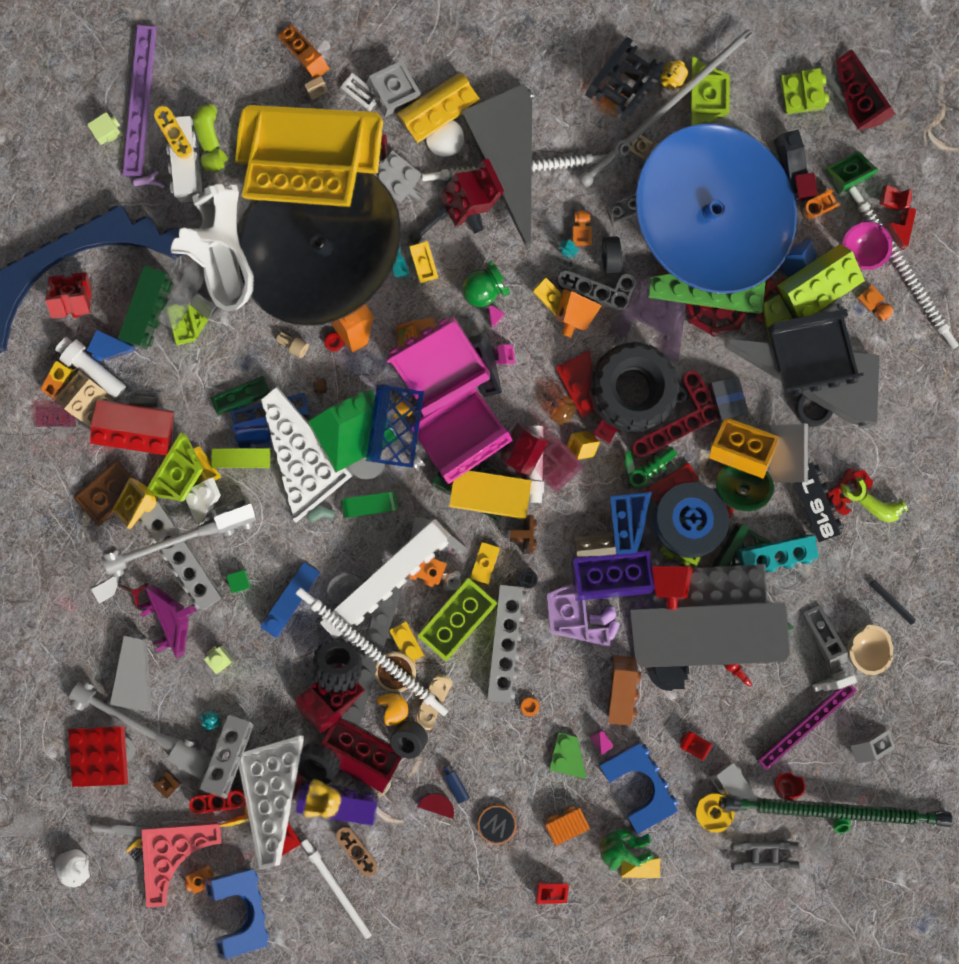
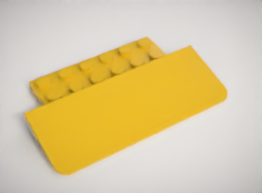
(306, 153)

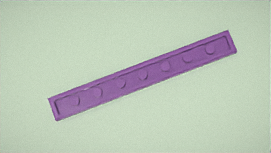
(139, 100)

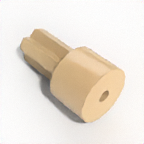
(296, 346)

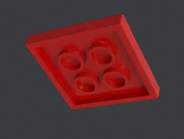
(98, 756)

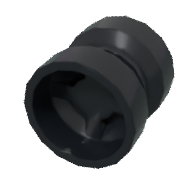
(527, 579)

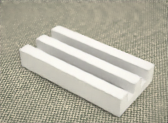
(347, 82)

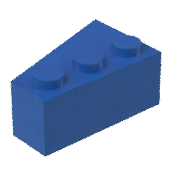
(629, 519)

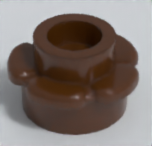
(320, 385)

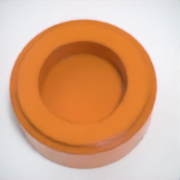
(529, 706)

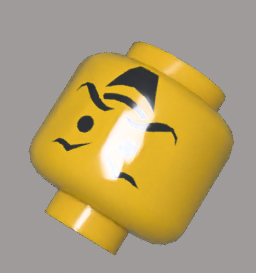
(674, 74)

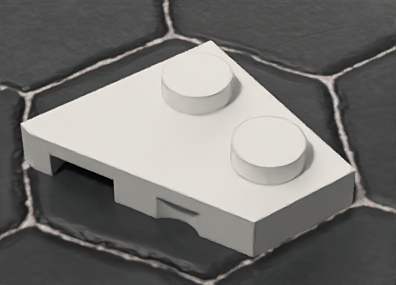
(202, 499)
(839, 680)

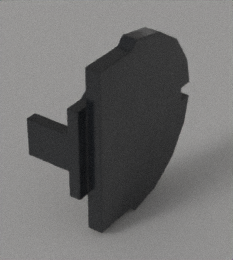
(669, 677)

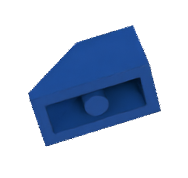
(108, 348)

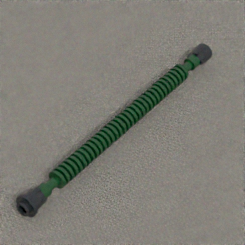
(837, 811)

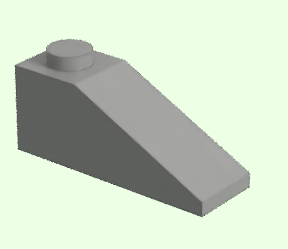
(826, 637)

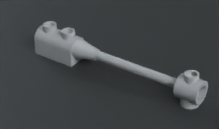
(224, 521)
(181, 751)

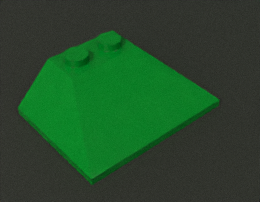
(346, 429)

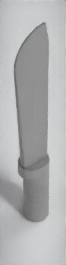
(119, 829)

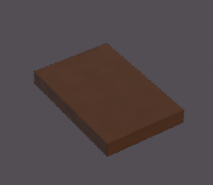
(103, 492)

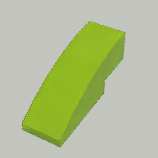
(240, 458)

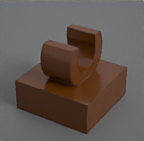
(167, 784)

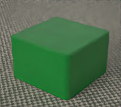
(238, 581)

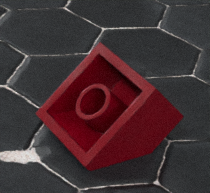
(524, 449)

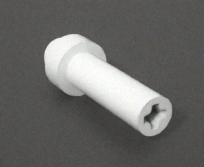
(73, 354)

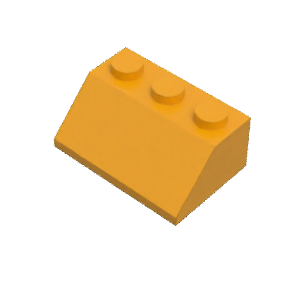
(744, 447)

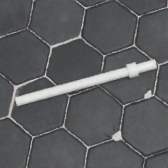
(315, 857)

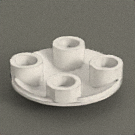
(446, 140)

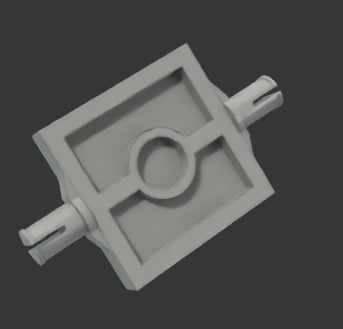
(399, 177)

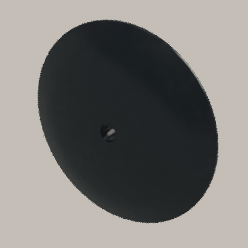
(323, 284)

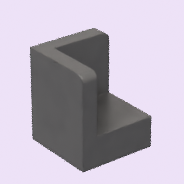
(204, 305)

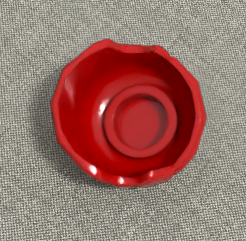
(789, 786)

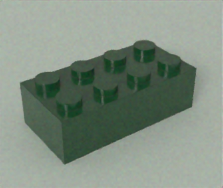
(146, 308)

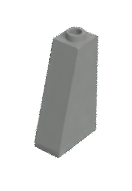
(132, 677)

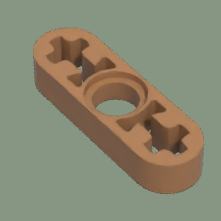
(343, 842)

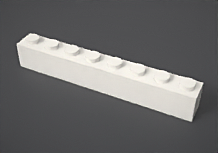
(389, 576)

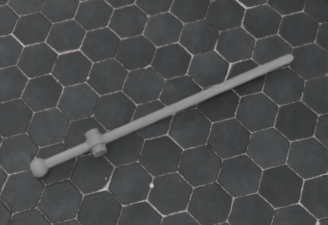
(622, 147)

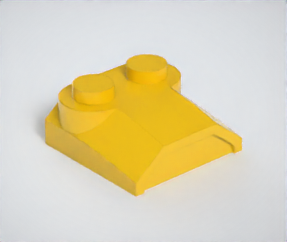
(133, 502)

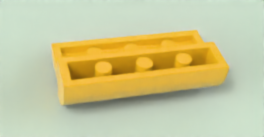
(438, 107)

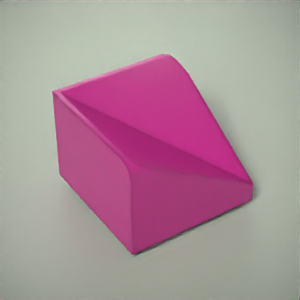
(601, 741)

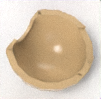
(870, 649)

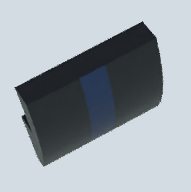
(728, 398)

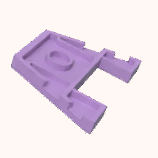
(569, 617)

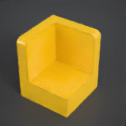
(583, 444)

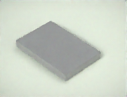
(791, 453)

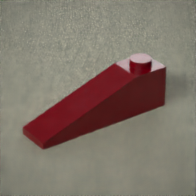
(863, 98)

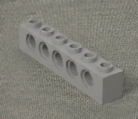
(190, 560)
(506, 693)

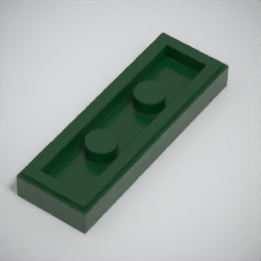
(240, 395)

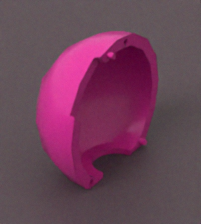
(870, 244)

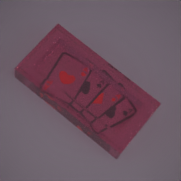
(54, 418)

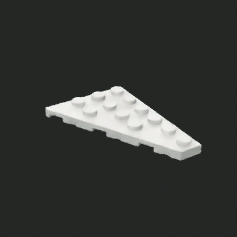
(303, 464)
(268, 788)

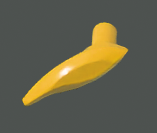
(238, 820)

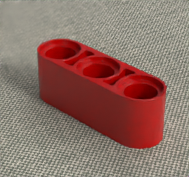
(210, 806)

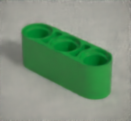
(369, 504)

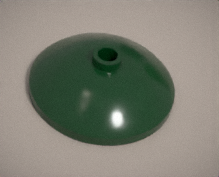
(733, 481)

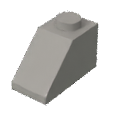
(872, 747)

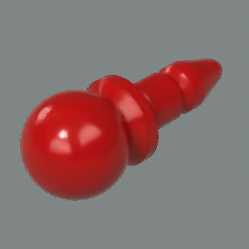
(736, 669)

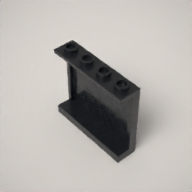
(814, 352)

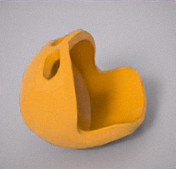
(397, 708)

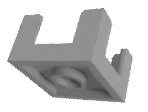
(393, 87)

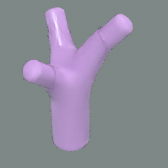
(148, 180)

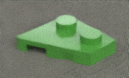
(567, 756)

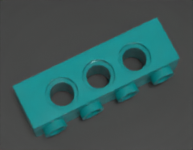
(805, 543)

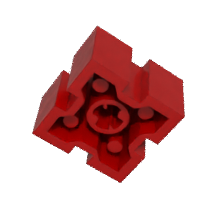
(69, 295)

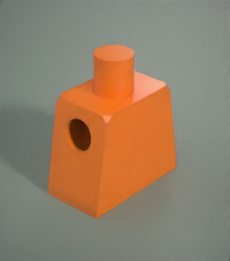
(575, 312)

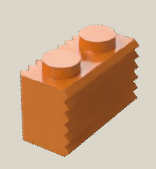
(566, 825)

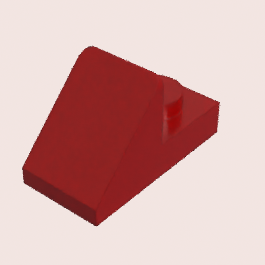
(902, 232)
(551, 892)

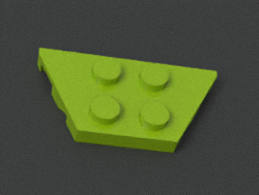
(710, 96)
(177, 471)

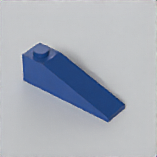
(289, 600)

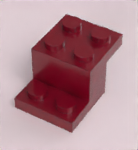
(471, 192)

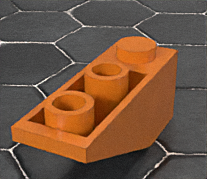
(303, 52)

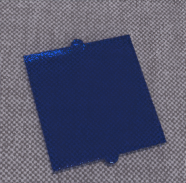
(253, 436)

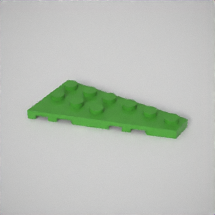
(672, 289)

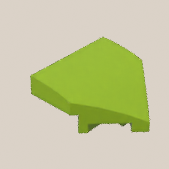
(189, 327)

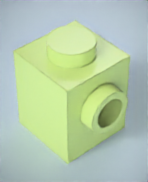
(104, 128)
(218, 659)

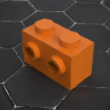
(430, 572)

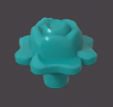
(210, 720)

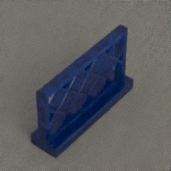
(379, 421)

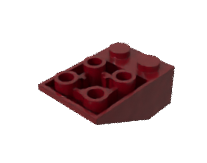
(325, 707)

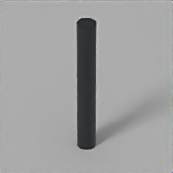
(892, 602)

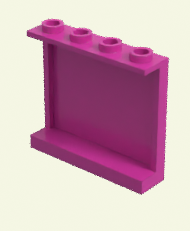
(439, 364)
(461, 434)

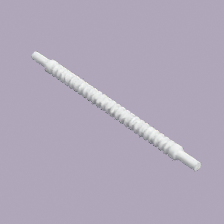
(588, 160)
(943, 328)
(316, 605)

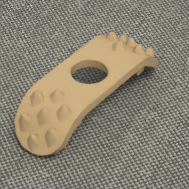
(427, 714)

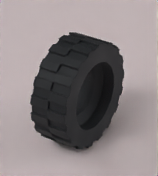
(322, 755)

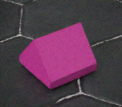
(495, 315)

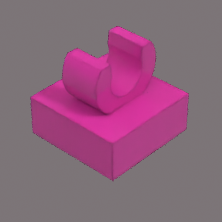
(506, 354)

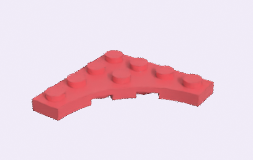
(166, 849)

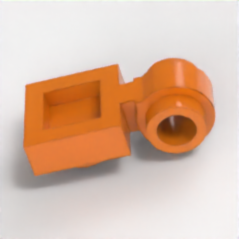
(582, 234)
(872, 299)

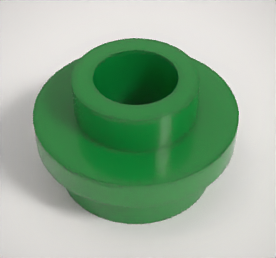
(841, 825)

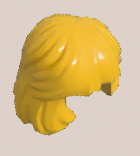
(321, 800)

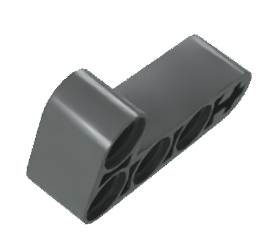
(593, 286)

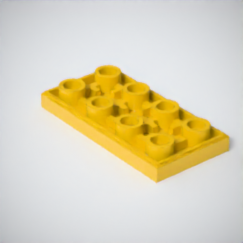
(491, 494)

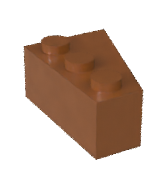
(623, 690)

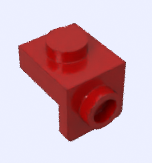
(895, 198)
(695, 745)

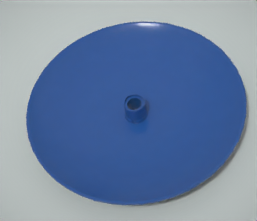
(752, 201)

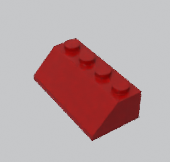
(132, 427)

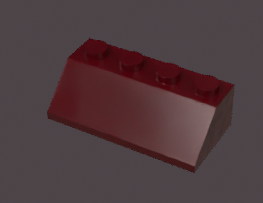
(362, 754)

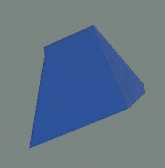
(798, 257)

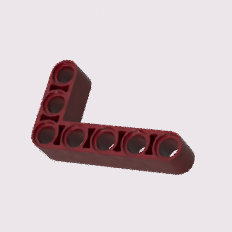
(681, 424)

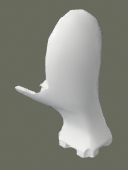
(218, 238)

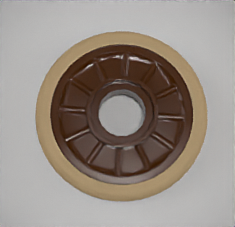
(388, 681)

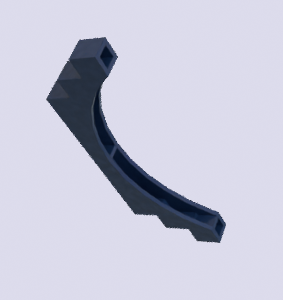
(103, 230)

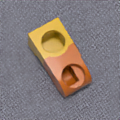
(57, 379)

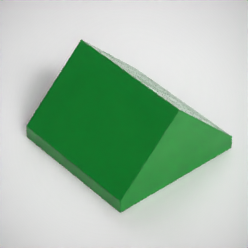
(850, 172)

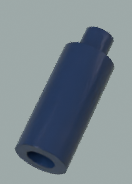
(455, 785)

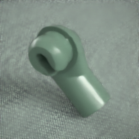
(319, 512)

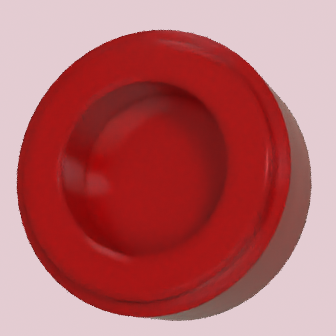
(334, 342)

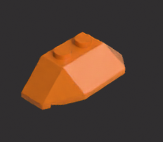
(355, 328)

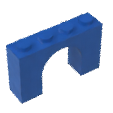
(660, 804)
(252, 933)

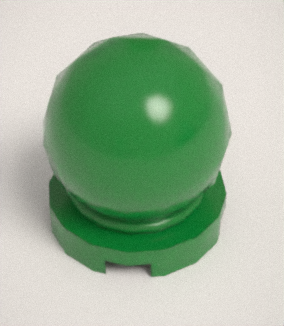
(483, 286)

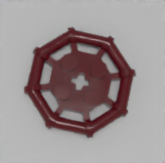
(714, 315)

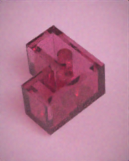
(566, 465)

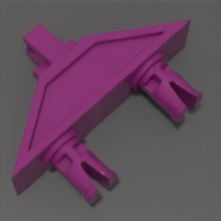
(172, 618)

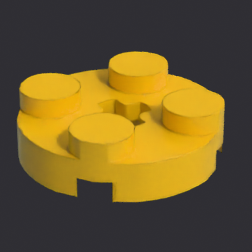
(706, 819)

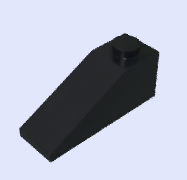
(791, 155)
(484, 349)

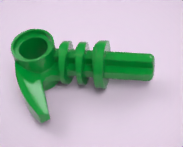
(648, 470)

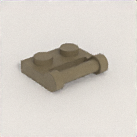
(594, 545)

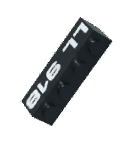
(818, 505)

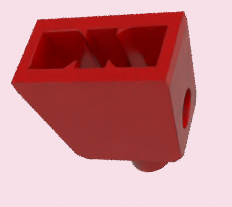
(672, 583)

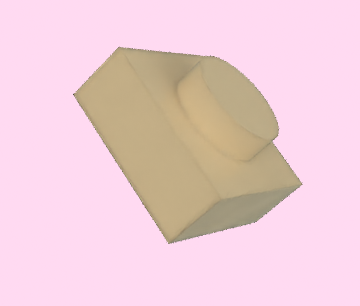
(316, 88)

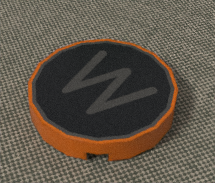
(496, 824)

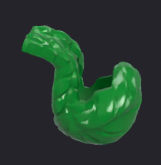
(614, 851)

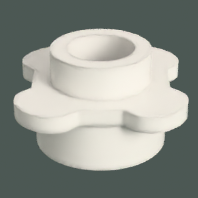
(451, 585)

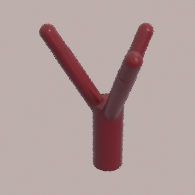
(135, 592)

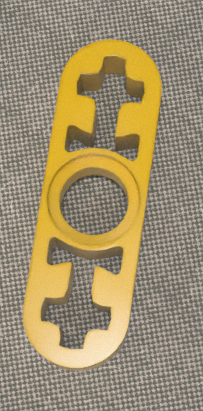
(161, 123)

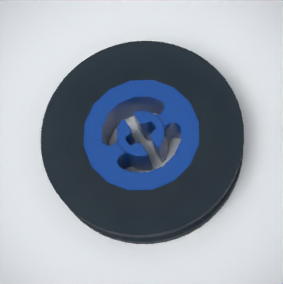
(685, 538)

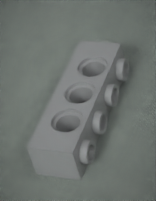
(221, 786)

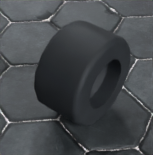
(404, 747)

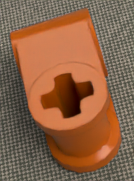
(822, 203)

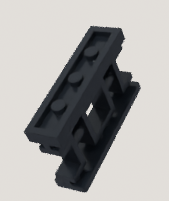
(612, 70)

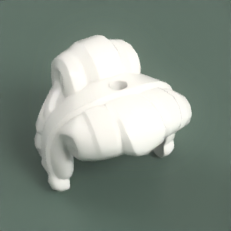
(72, 868)

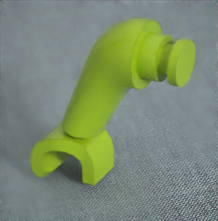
(204, 128)
(881, 510)

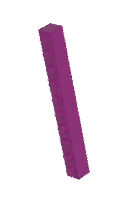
(805, 726)

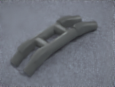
(774, 863)

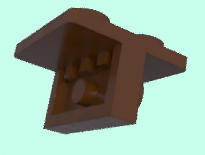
(525, 535)

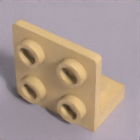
(81, 397)

